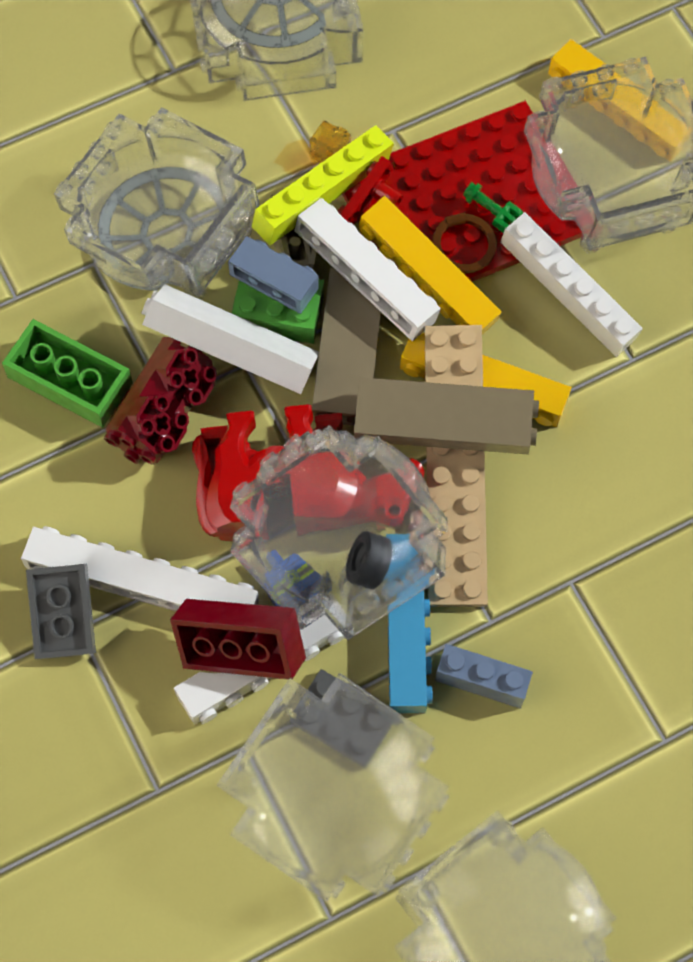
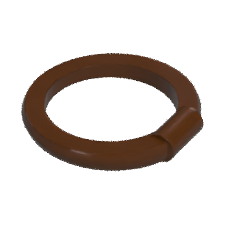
(464, 218)

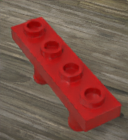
(371, 187)

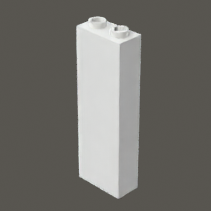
(229, 337)

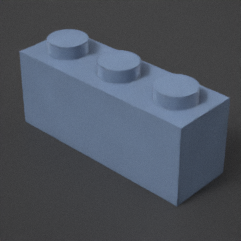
(273, 274)
(483, 676)

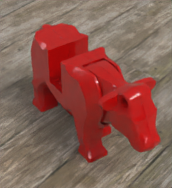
(227, 461)

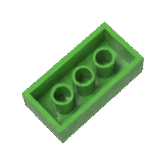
(67, 373)

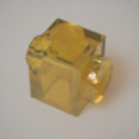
(327, 141)

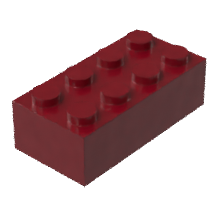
(238, 638)

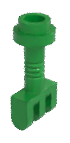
(504, 216)

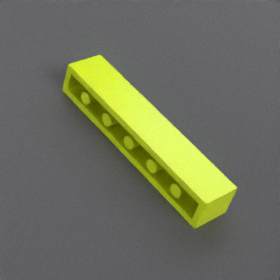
(325, 181)

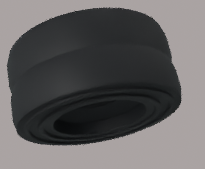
(369, 560)

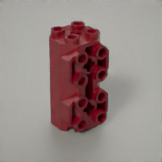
(157, 405)

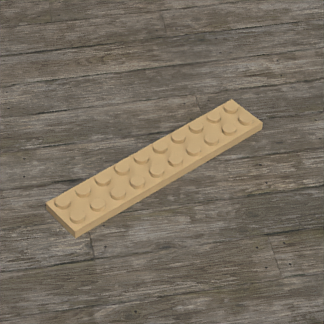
(458, 475)

